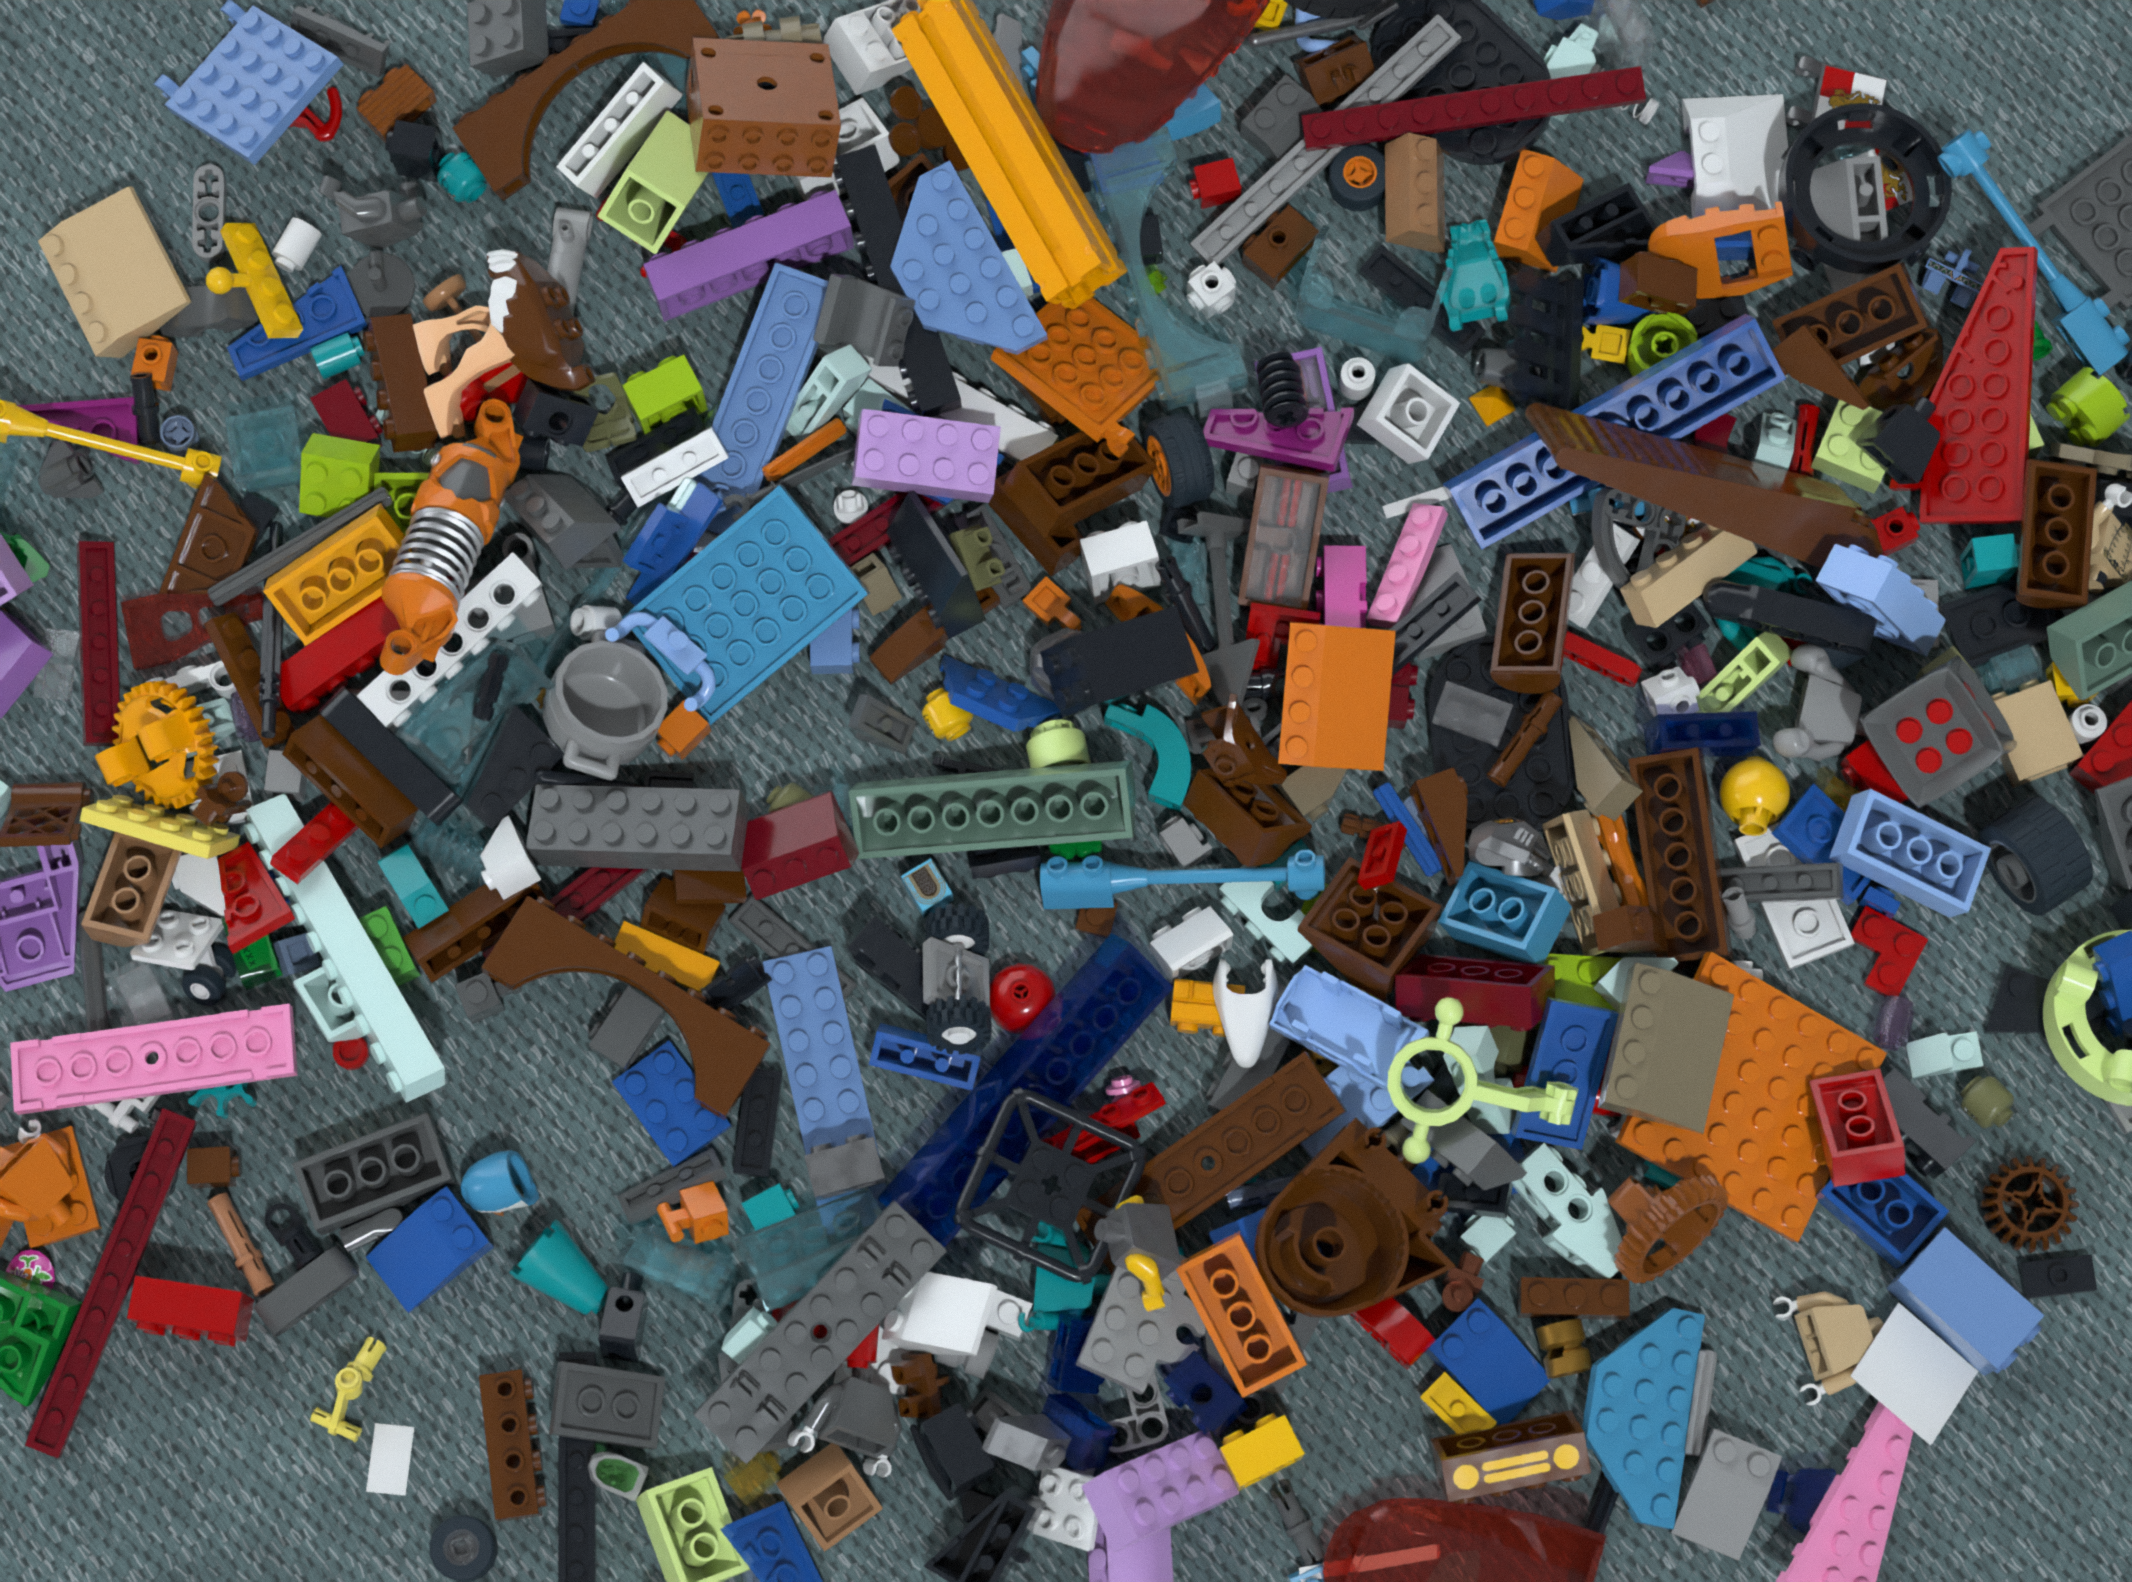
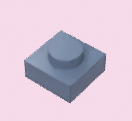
(295, 955)

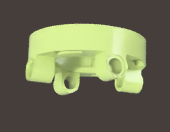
(2064, 1005)

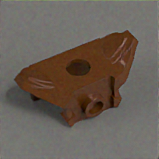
(1924, 353)
(1238, 749)

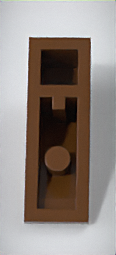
(1813, 364)
(1443, 811)
(1630, 930)

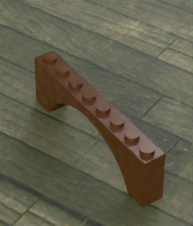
(504, 129)
(547, 944)

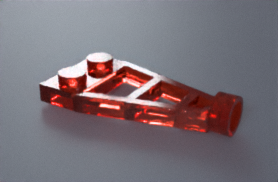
(146, 631)

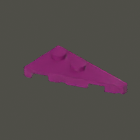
(101, 417)

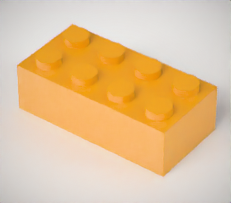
(337, 575)

